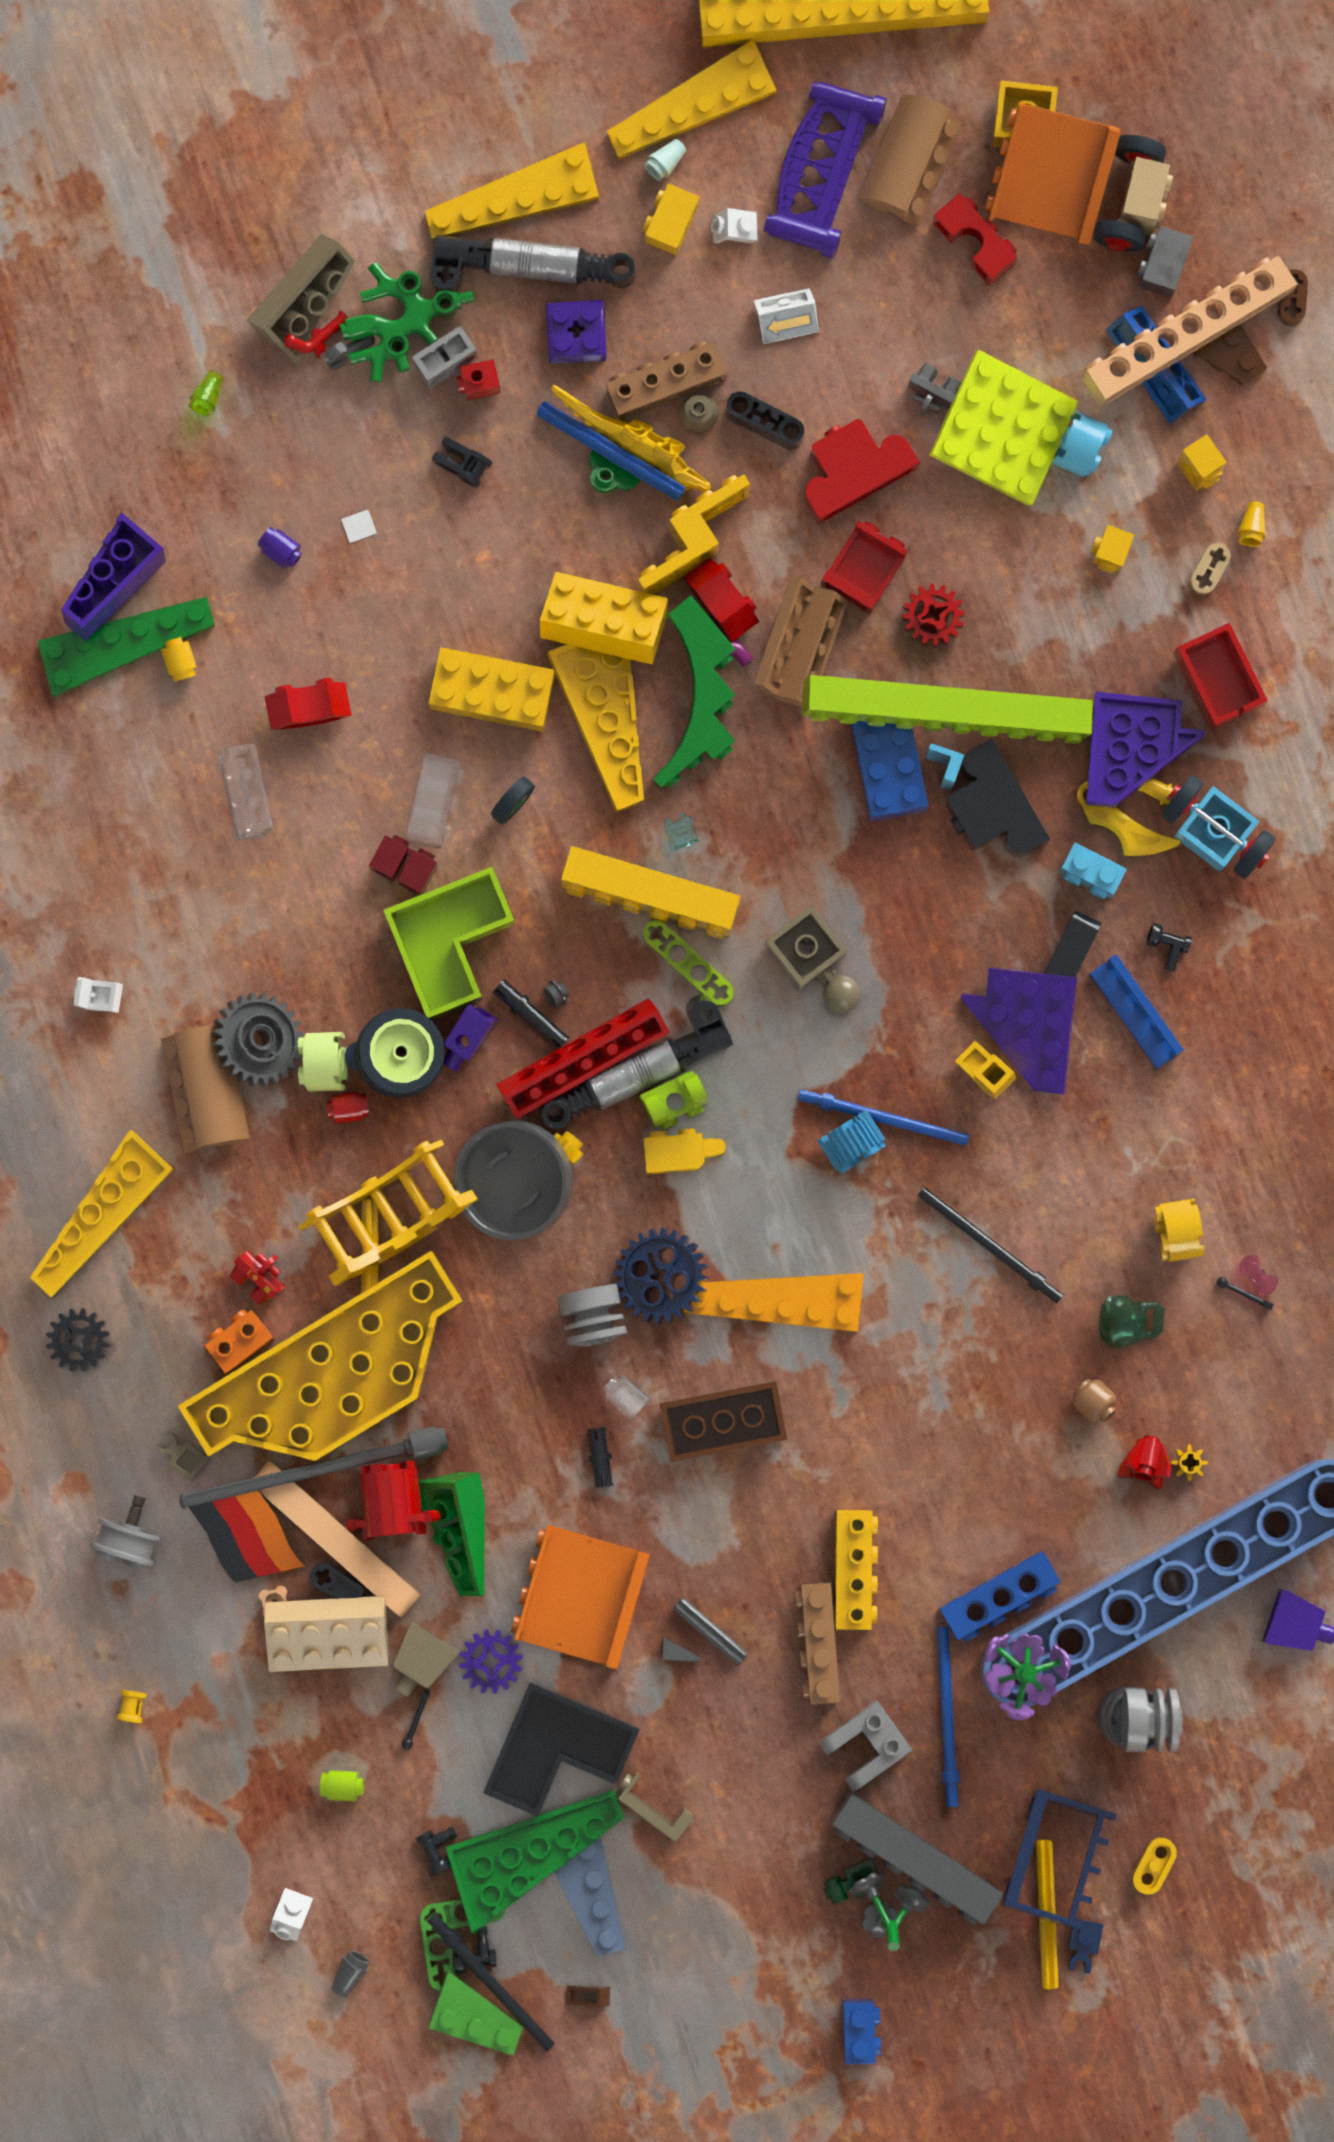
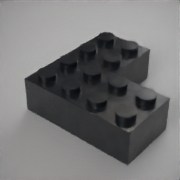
(551, 1731)

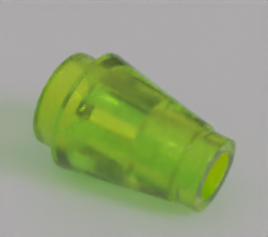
(206, 395)

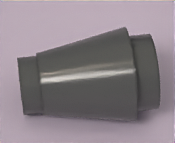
(350, 1972)

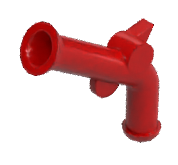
(316, 343)

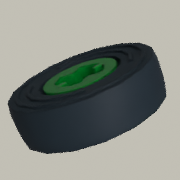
(512, 800)

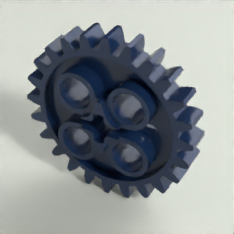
(638, 1288)

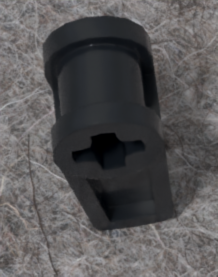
(467, 471)
(340, 1585)

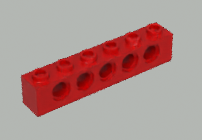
(582, 1058)

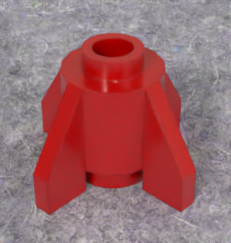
(1147, 1462)

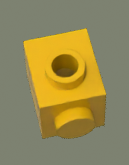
(1112, 549)

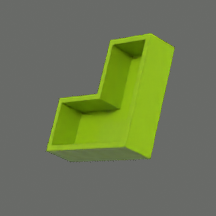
(435, 928)

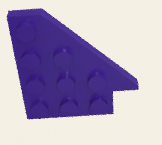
(1132, 744)
(1030, 1022)

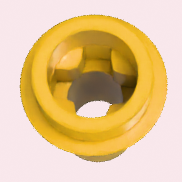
(1253, 525)

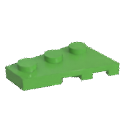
(471, 2017)

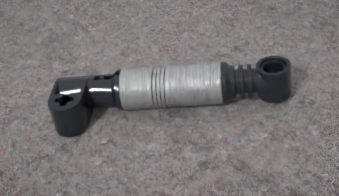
(525, 260)
(645, 1070)

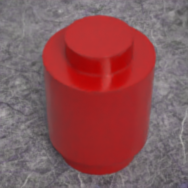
(347, 1107)

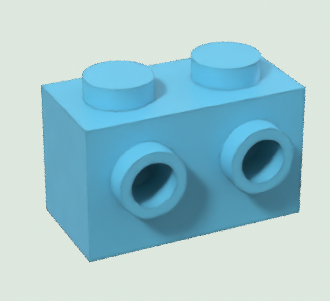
(1092, 871)

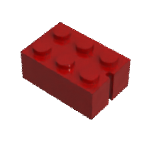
(1220, 676)

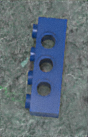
(956, 1610)

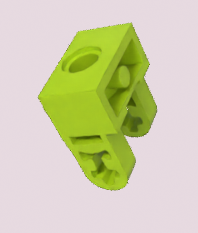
(687, 1087)

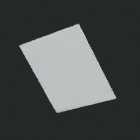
(359, 526)

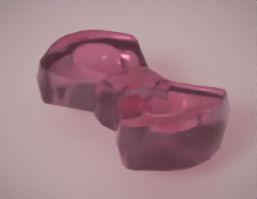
(1251, 1267)

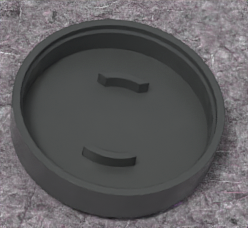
(517, 1177)

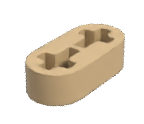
(1215, 572)

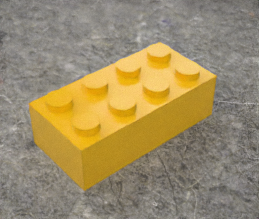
(603, 618)
(492, 689)

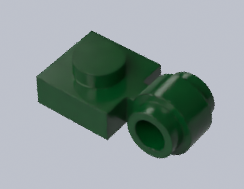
(837, 1889)

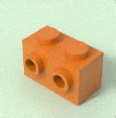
(238, 1341)

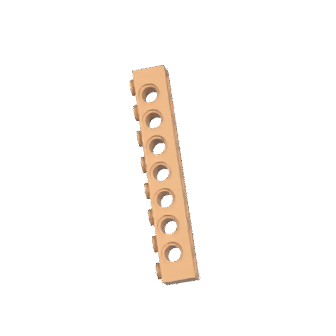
(1270, 273)

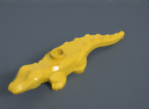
(640, 441)

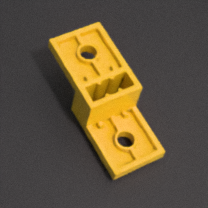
(693, 535)

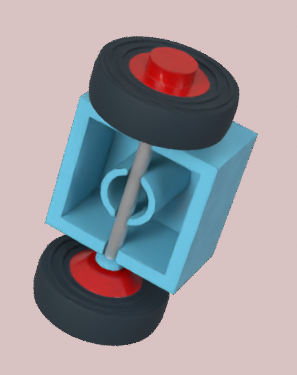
(1217, 828)

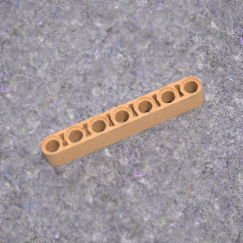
(340, 1543)

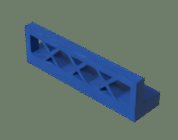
(1164, 387)
(1136, 1012)

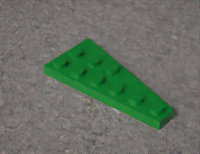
(513, 1860)

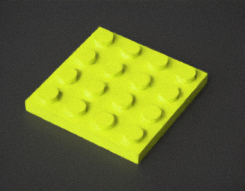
(1003, 428)

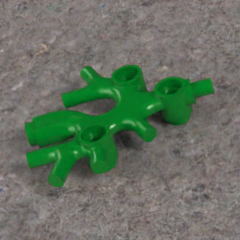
(415, 319)

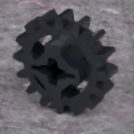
(89, 1332)

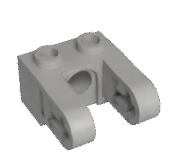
(880, 1732)

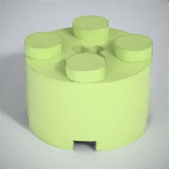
(322, 1061)

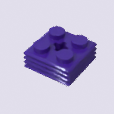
(591, 342)

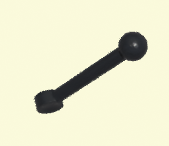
(1222, 1282)
(407, 1742)

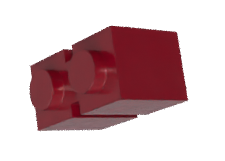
(391, 857)

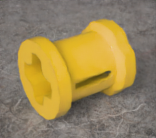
(131, 1706)

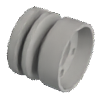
(592, 1315)
(1150, 1720)

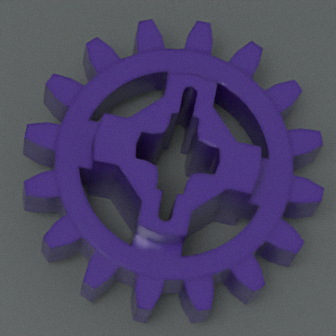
(477, 1663)

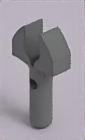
(339, 352)

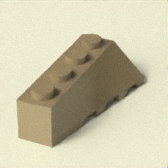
(302, 296)

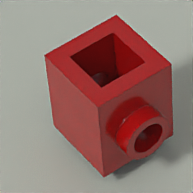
(483, 371)

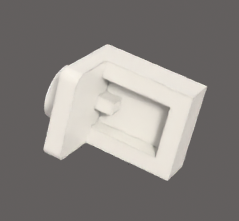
(734, 226)
(97, 995)
(290, 1915)

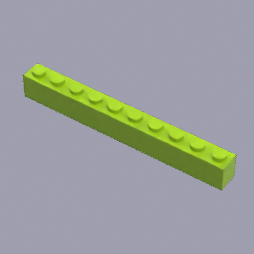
(946, 708)

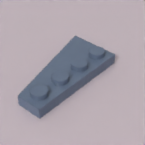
(592, 1898)

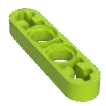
(685, 966)

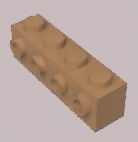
(666, 380)
(820, 1643)

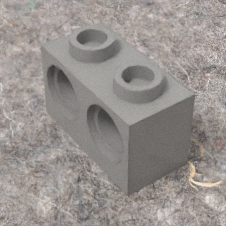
(444, 357)

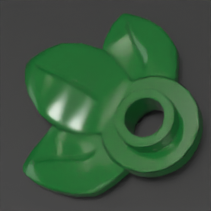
(618, 476)

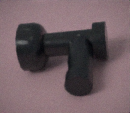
(1176, 943)
(429, 1843)
(485, 1955)

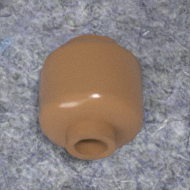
(1095, 1401)

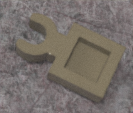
(186, 1458)

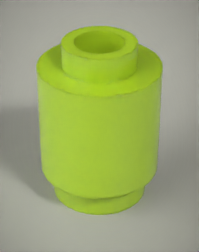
(341, 1785)

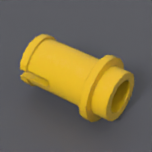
(1157, 790)

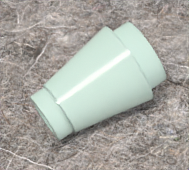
(664, 160)

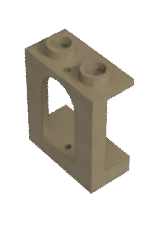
(671, 1829)

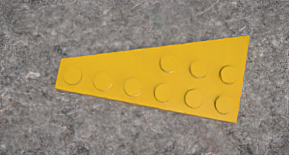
(603, 705)

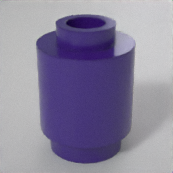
(280, 548)

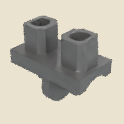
(923, 384)

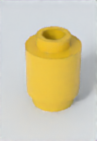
(178, 659)

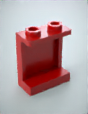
(865, 566)

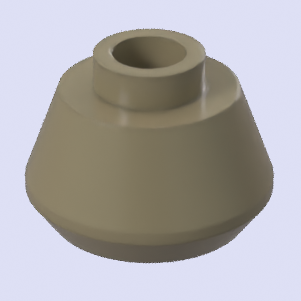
(693, 418)

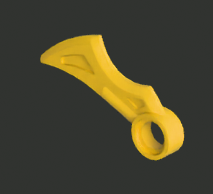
(1133, 837)

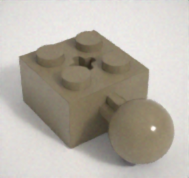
(840, 992)

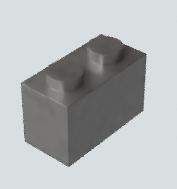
(1165, 261)

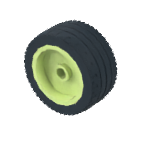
(393, 1074)

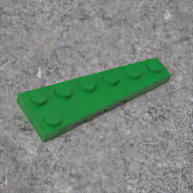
(74, 662)

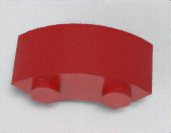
(721, 599)
(307, 705)

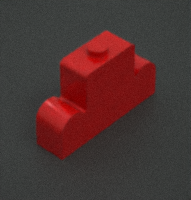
(854, 468)

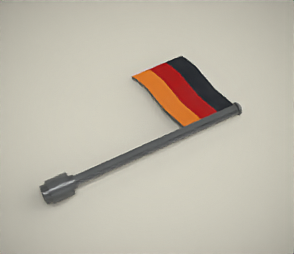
(247, 1529)

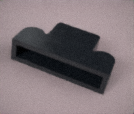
(994, 805)

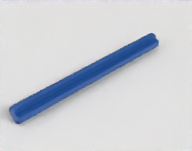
(611, 451)

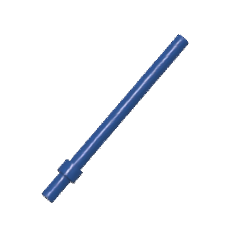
(827, 1102)
(950, 1775)

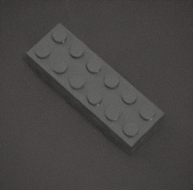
(917, 1858)

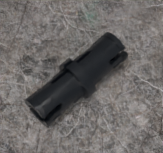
(600, 1457)

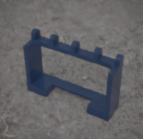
(1034, 1817)

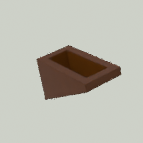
(588, 1996)

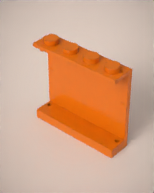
(1053, 172)
(580, 1596)

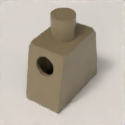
(421, 1659)

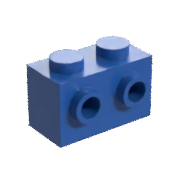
(859, 2031)

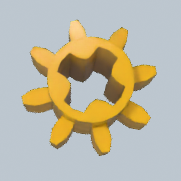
(571, 1146)
(1193, 1456)

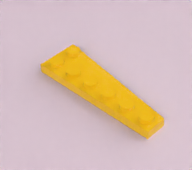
(116, 1194)

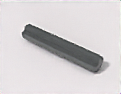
(710, 1631)

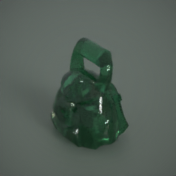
(1124, 1321)

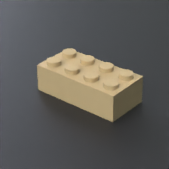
(326, 1634)

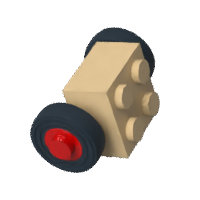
(1143, 197)

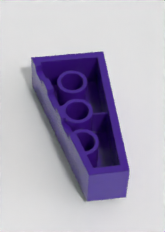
(112, 577)

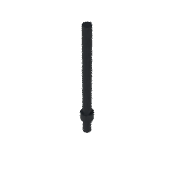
(1035, 1280)
(451, 1939)

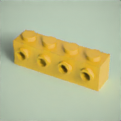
(854, 1569)

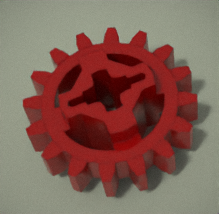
(944, 610)

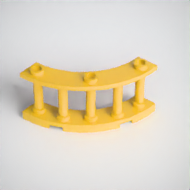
(401, 1236)

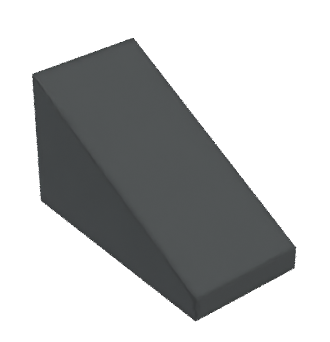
(675, 1652)

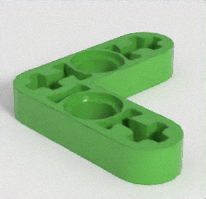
(447, 1909)

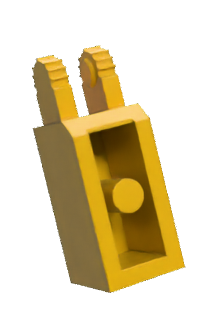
(679, 1152)

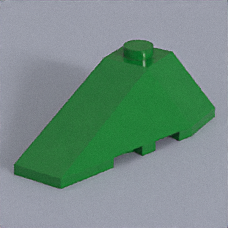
(460, 1526)

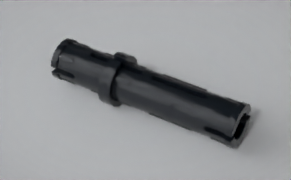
(528, 1012)

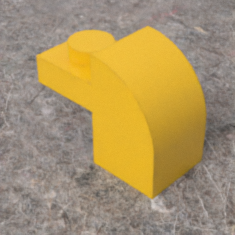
(986, 1070)

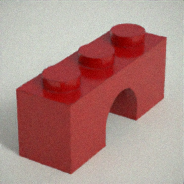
(961, 218)

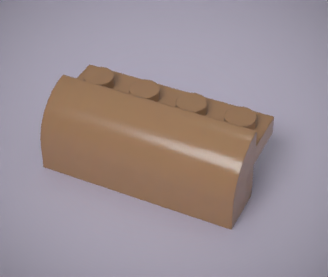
(911, 158)
(799, 640)
(203, 1093)

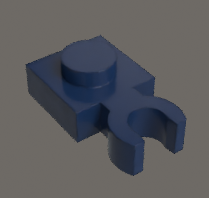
(1084, 1942)

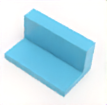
(950, 759)

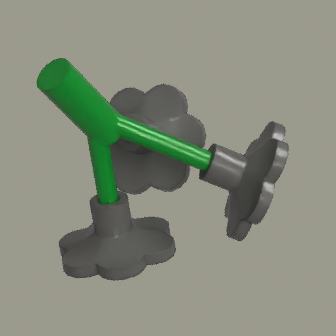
(885, 1919)

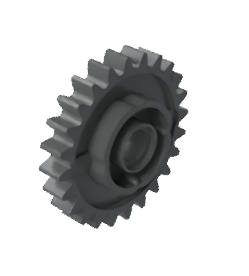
(241, 1052)

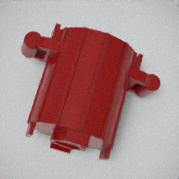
(391, 1501)

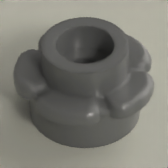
(556, 993)

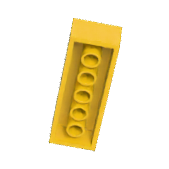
(650, 892)

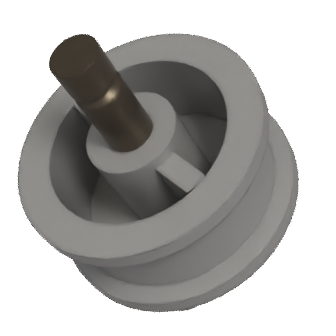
(126, 1539)

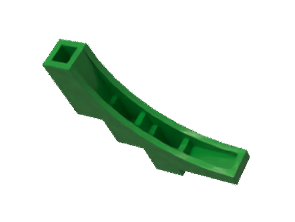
(704, 733)

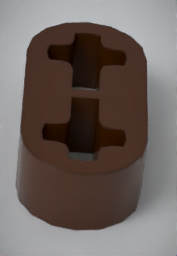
(1299, 297)

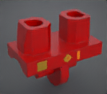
(261, 1272)

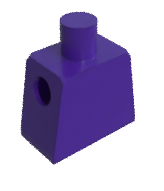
(477, 1026)
(1296, 1623)

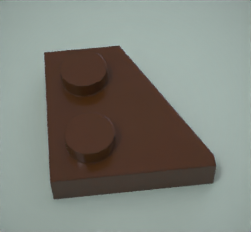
(1233, 355)

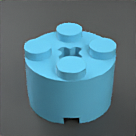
(1081, 445)

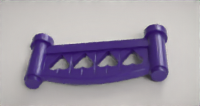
(814, 227)

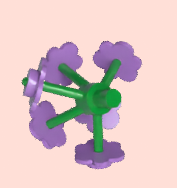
(1031, 1681)

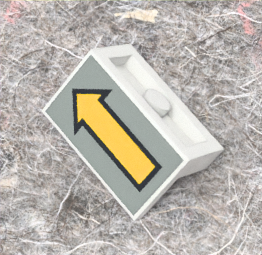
(787, 316)

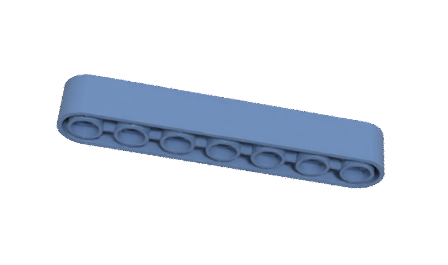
(1192, 1557)

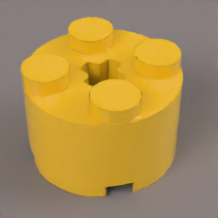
(1179, 1229)

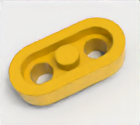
(1153, 1865)

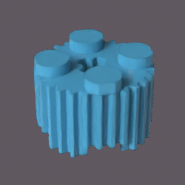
(851, 1141)

